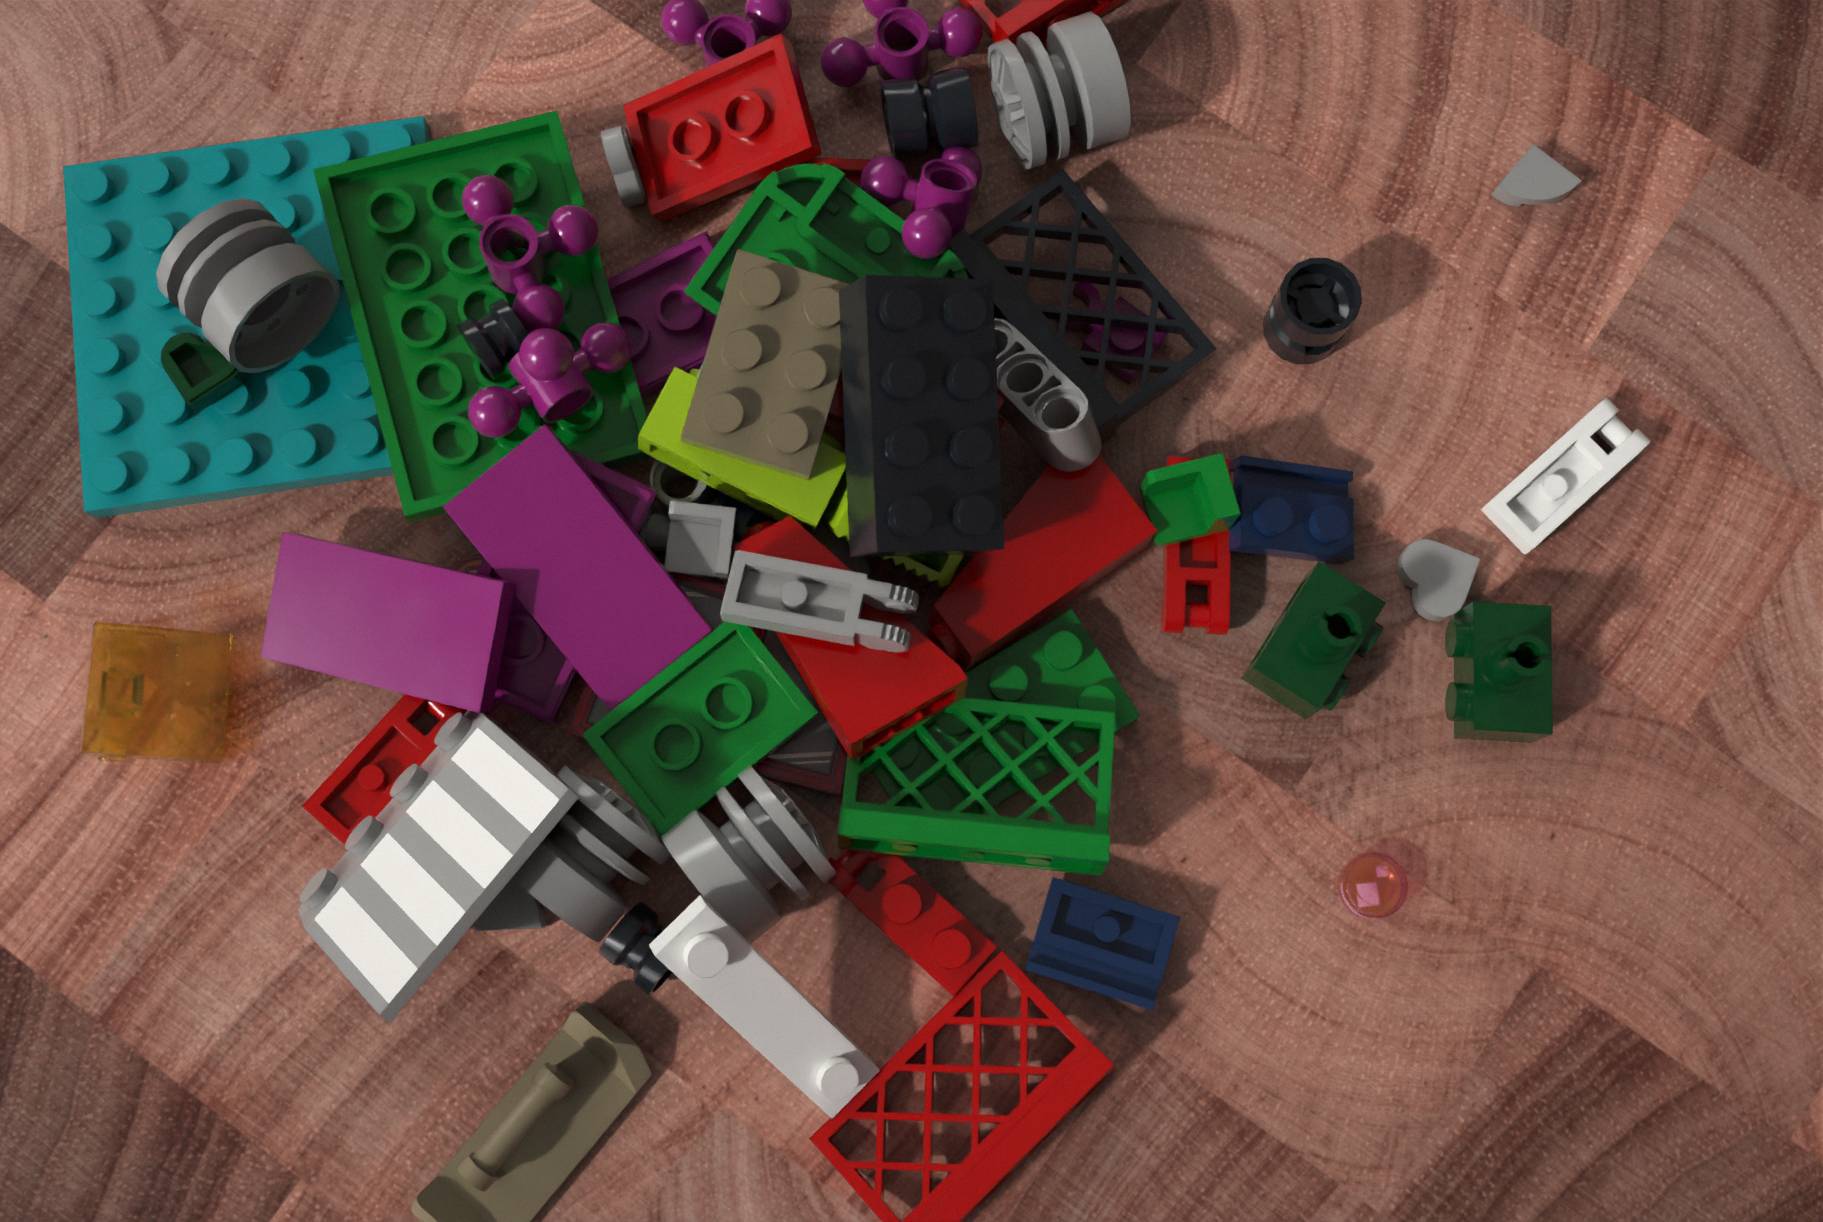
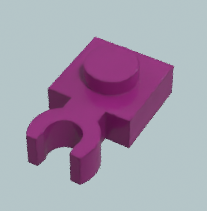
(1121, 340)

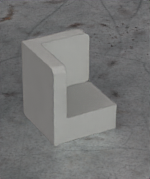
(700, 540)

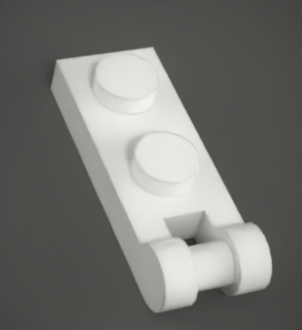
(1564, 477)

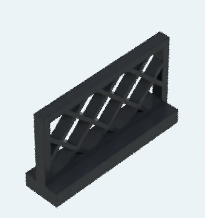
(1032, 321)

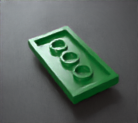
(1048, 668)

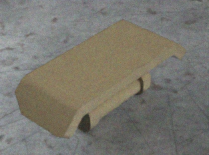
(540, 1126)

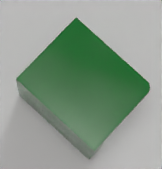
(1189, 500)

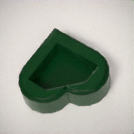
(199, 370)

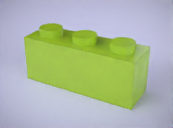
(754, 485)

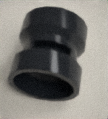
(630, 947)

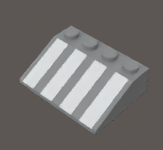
(432, 859)

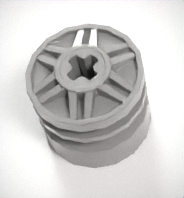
(1058, 90)
(247, 285)
(586, 852)
(749, 854)

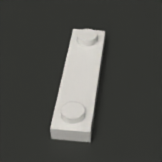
(763, 1006)

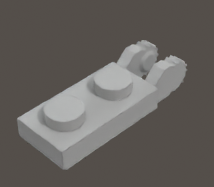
(814, 601)

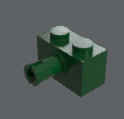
(1315, 641)
(1500, 672)

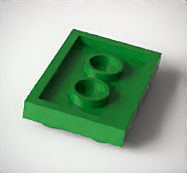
(700, 724)

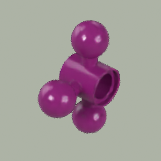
(688, 23)
(846, 60)
(939, 197)
(569, 231)
(549, 377)

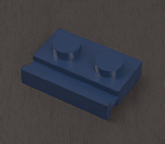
(1292, 510)
(1102, 943)

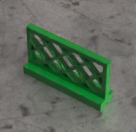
(988, 837)

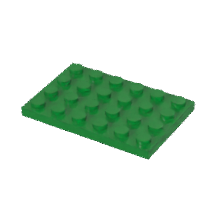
(419, 272)

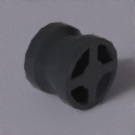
(494, 337)

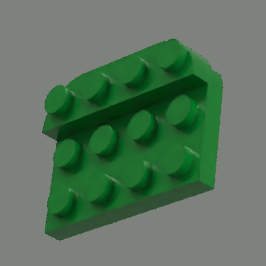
(818, 224)

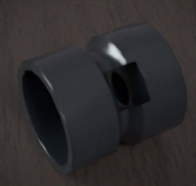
(930, 113)
(1312, 310)

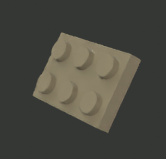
(769, 367)

